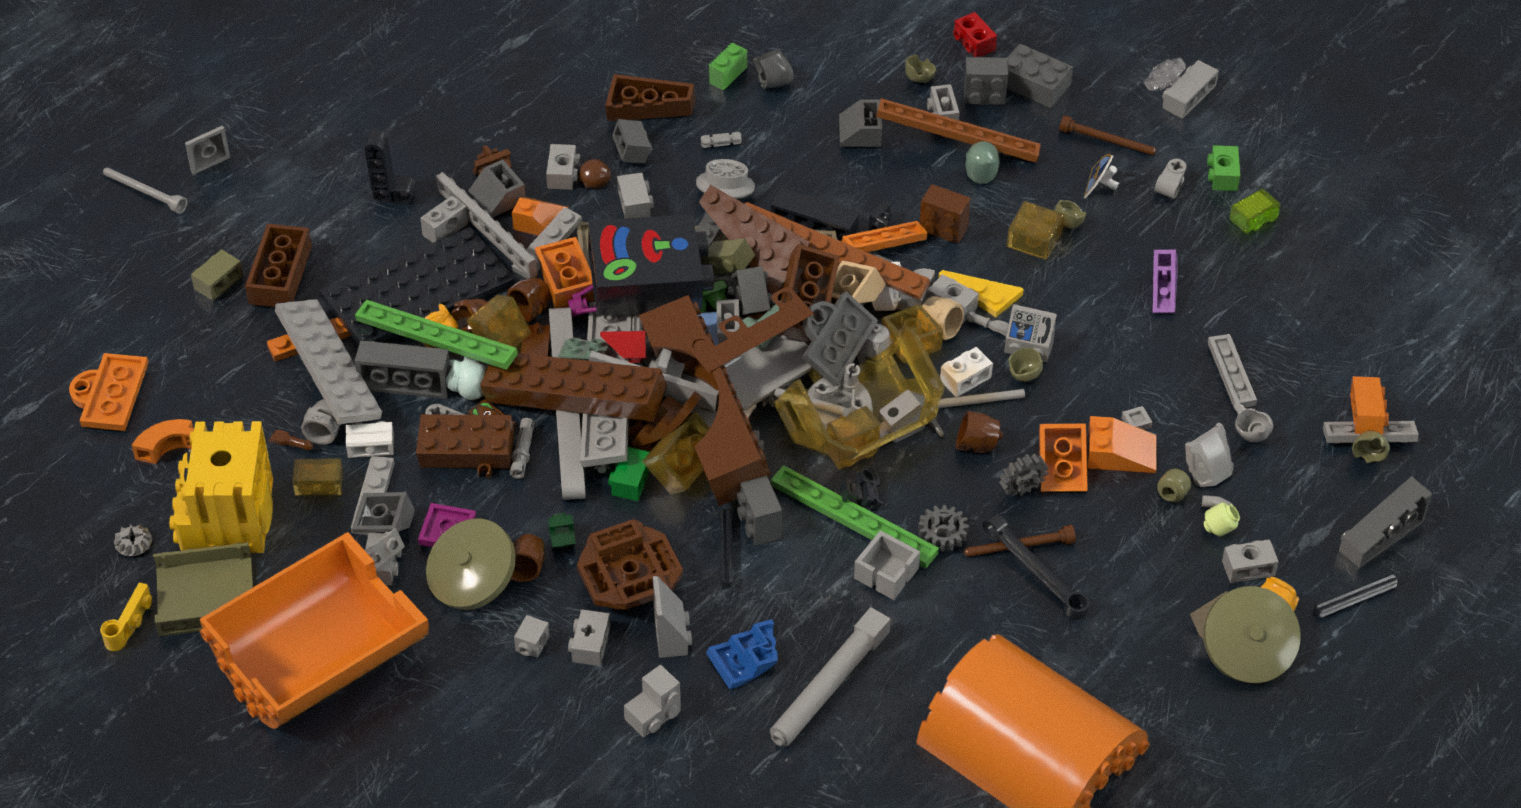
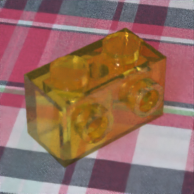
(318, 476)

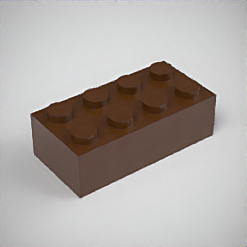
(278, 265)
(812, 278)
(465, 441)

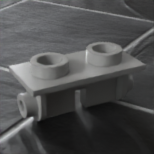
(385, 547)

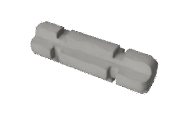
(721, 139)

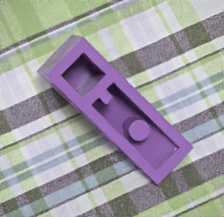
(1165, 281)

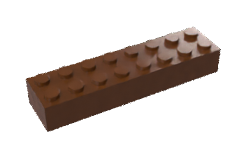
(576, 386)

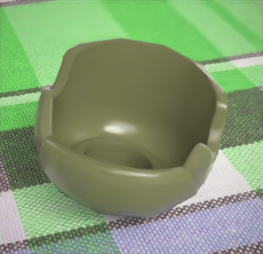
(918, 70)
(1072, 214)
(1025, 364)
(1371, 446)

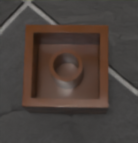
(945, 213)

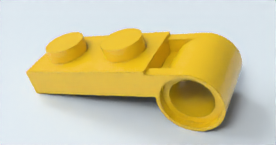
(117, 632)

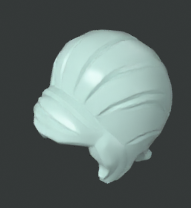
(466, 378)

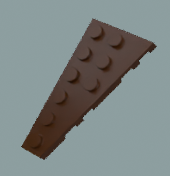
(767, 239)

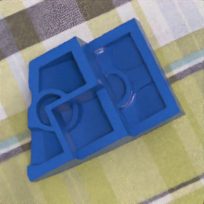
(745, 654)

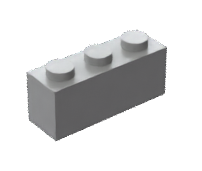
(1190, 89)

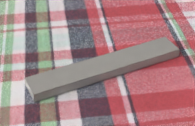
(676, 387)

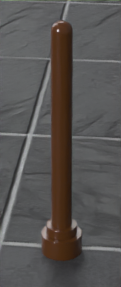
(1069, 125)
(1064, 535)

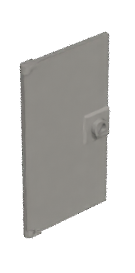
(760, 372)

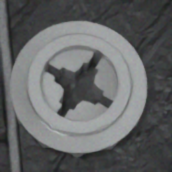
(142, 540)

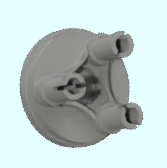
(847, 393)

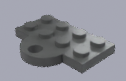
(836, 336)

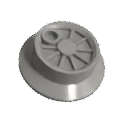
(728, 177)

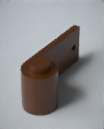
(538, 341)

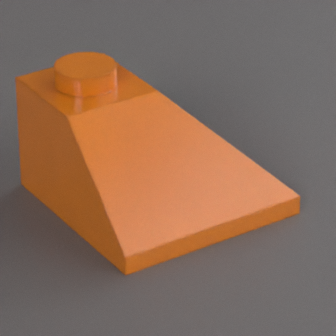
(533, 215)

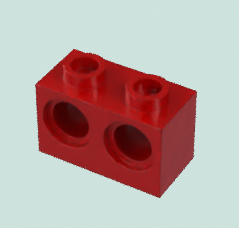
(975, 35)

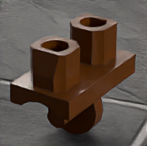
(490, 157)

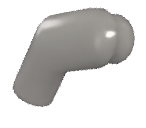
(1211, 501)

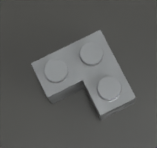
(655, 704)

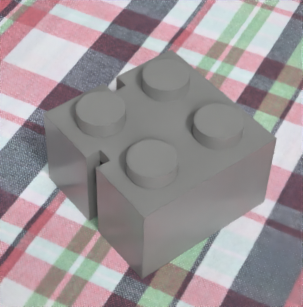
(887, 564)

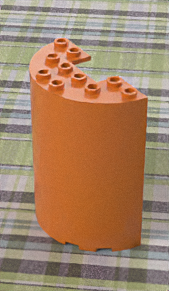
(310, 631)
(1027, 730)

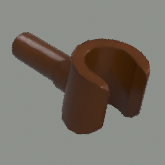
(484, 467)

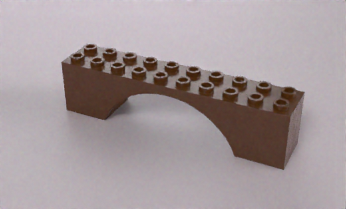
(730, 446)

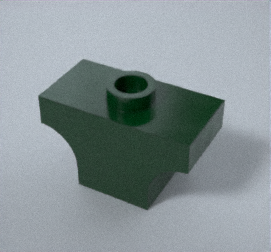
(561, 531)

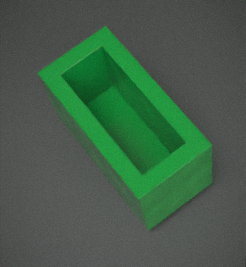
(629, 475)

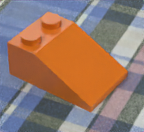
(564, 271)
(1120, 446)
(1065, 455)

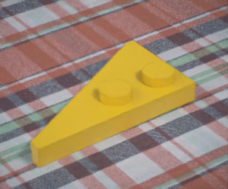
(993, 296)

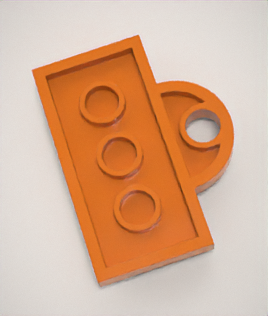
(109, 391)

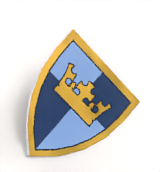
(1101, 174)

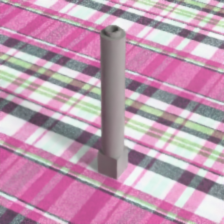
(866, 636)

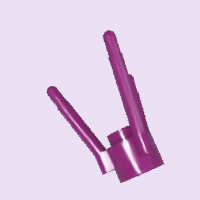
(578, 305)

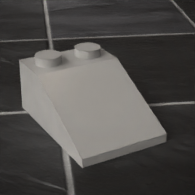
(670, 621)

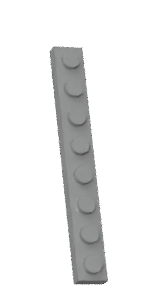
(491, 229)

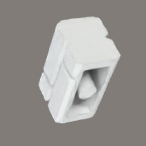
(370, 439)

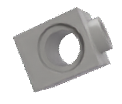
(531, 636)

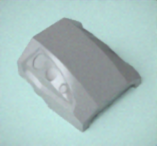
(1209, 457)

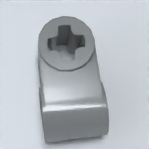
(1171, 178)

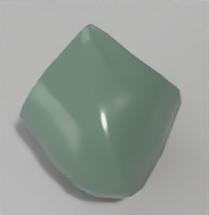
(982, 162)

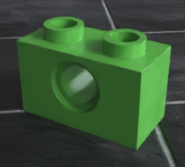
(1224, 168)

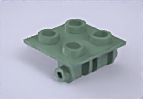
(577, 349)

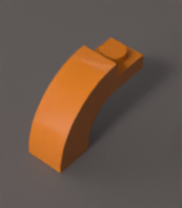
(162, 438)

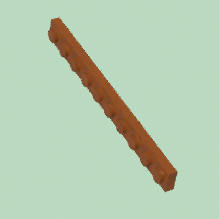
(893, 275)

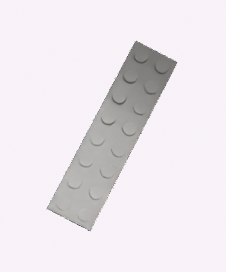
(328, 362)

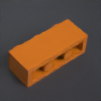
(1368, 404)

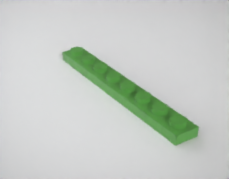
(436, 334)
(847, 512)

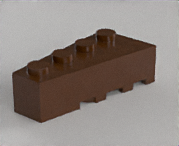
(648, 98)

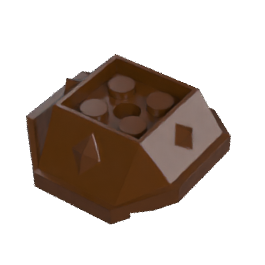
(622, 562)

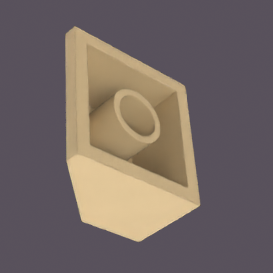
(859, 281)

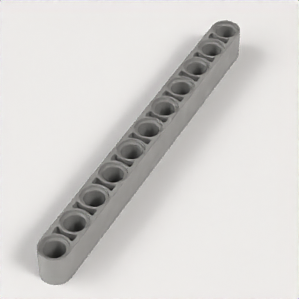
(567, 422)

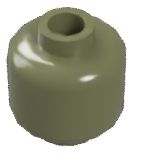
(1174, 485)

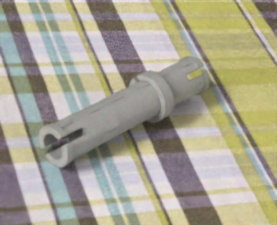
(521, 455)

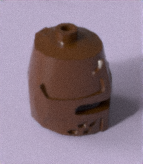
(530, 296)
(978, 432)
(528, 557)

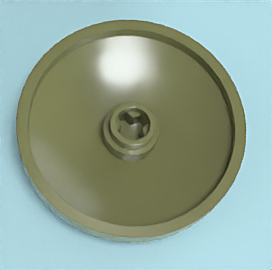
(470, 564)
(1251, 634)

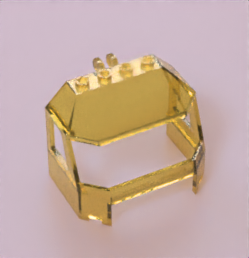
(884, 384)

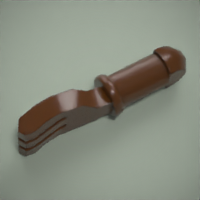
(283, 438)

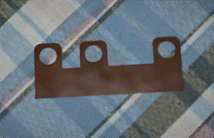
(748, 338)

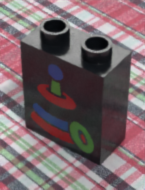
(647, 263)

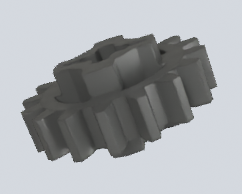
(1023, 475)
(943, 527)

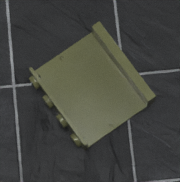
(197, 583)

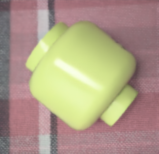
(1221, 519)

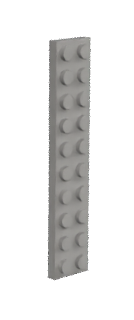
(605, 437)

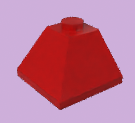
(627, 344)

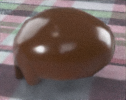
(594, 174)

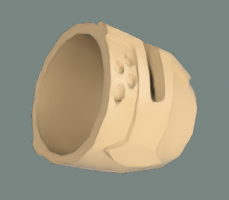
(946, 313)

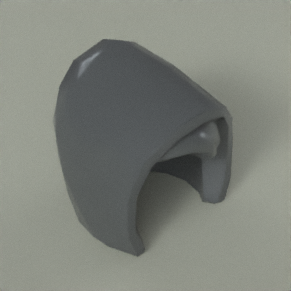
(773, 70)

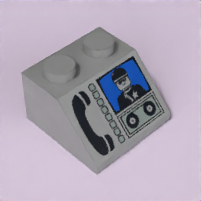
(1030, 330)

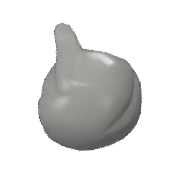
(1252, 424)

